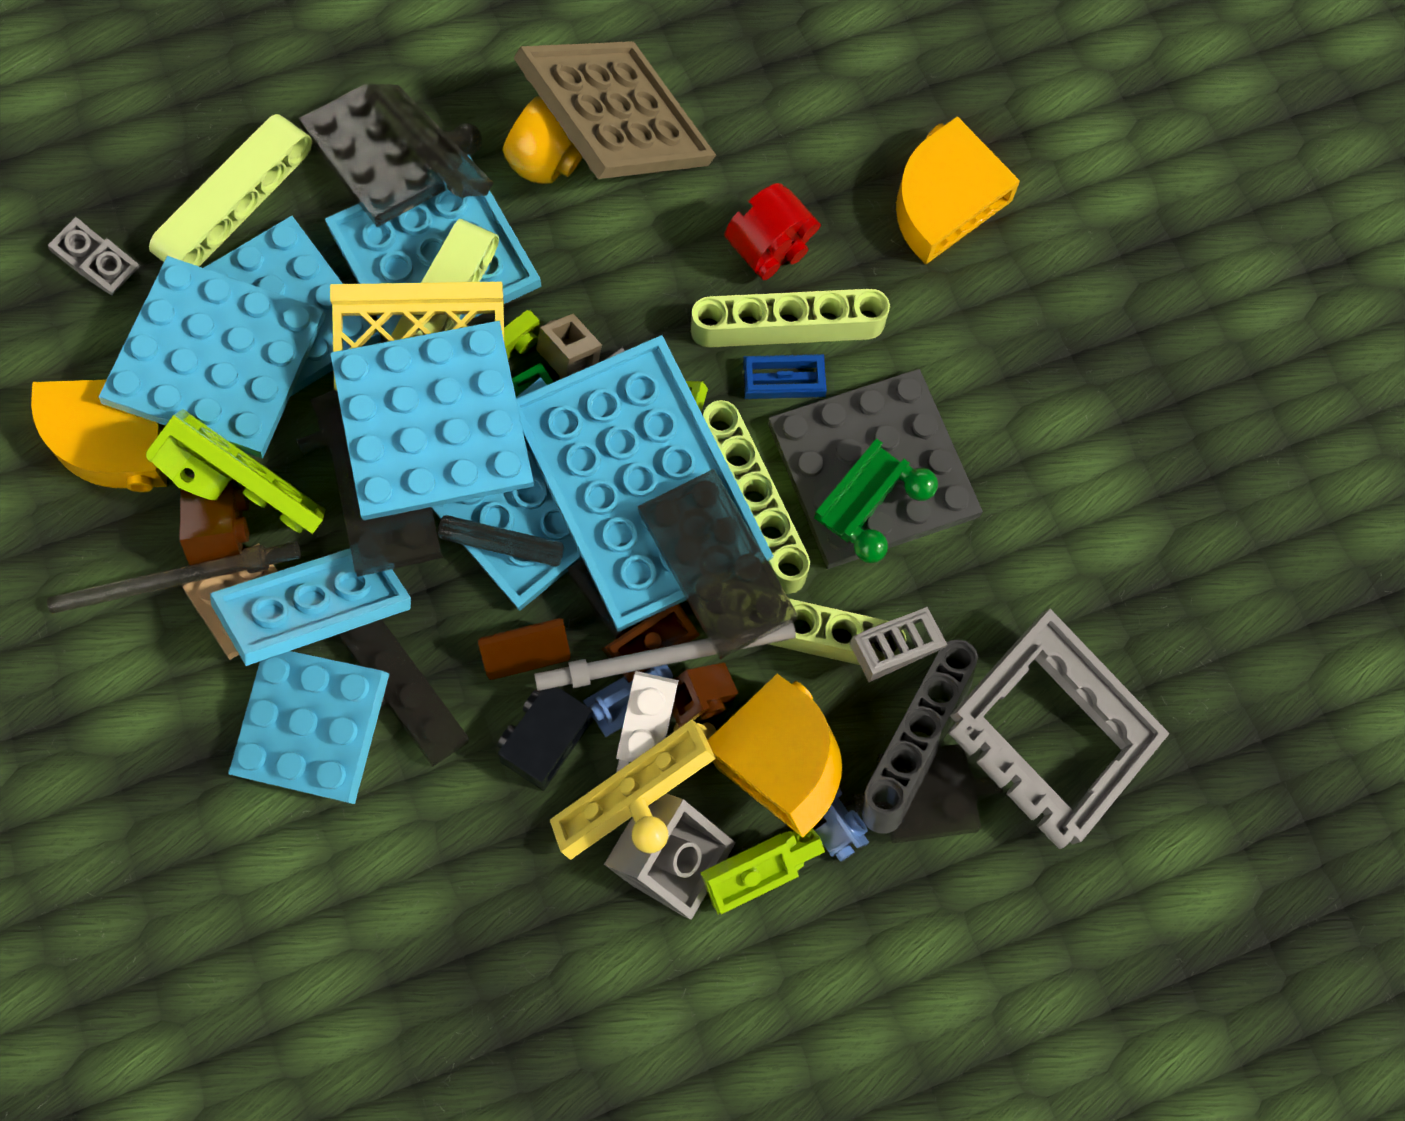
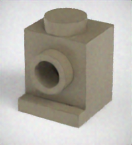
(568, 345)

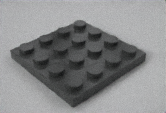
(831, 435)

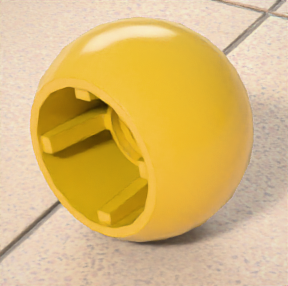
(539, 146)

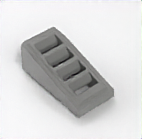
(867, 657)

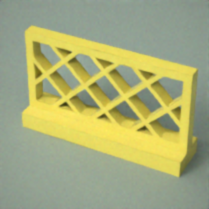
(411, 300)

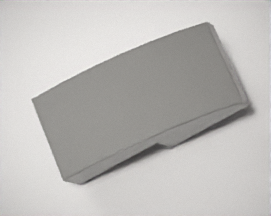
(93, 257)

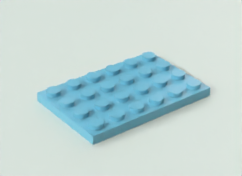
(612, 444)

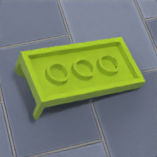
(215, 461)

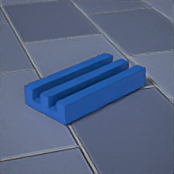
(816, 380)

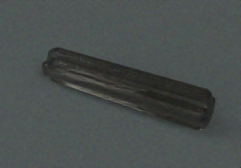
(501, 540)

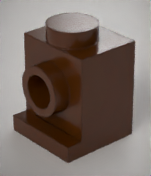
(702, 693)

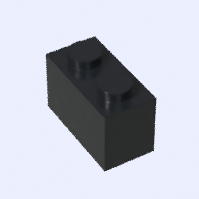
(544, 735)

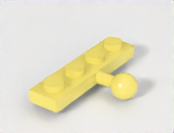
(630, 794)

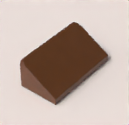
(655, 632)
(524, 649)

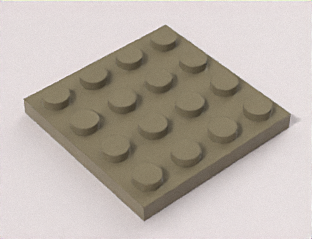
(614, 108)

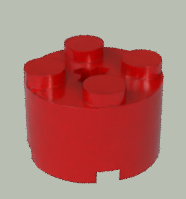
(772, 230)

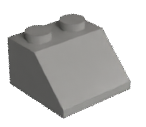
(674, 871)

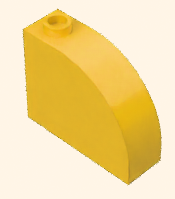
(950, 189)
(93, 438)
(782, 753)

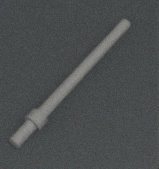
(580, 673)

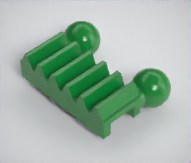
(861, 493)

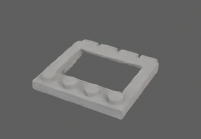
(1095, 692)

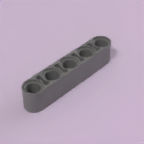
(914, 751)

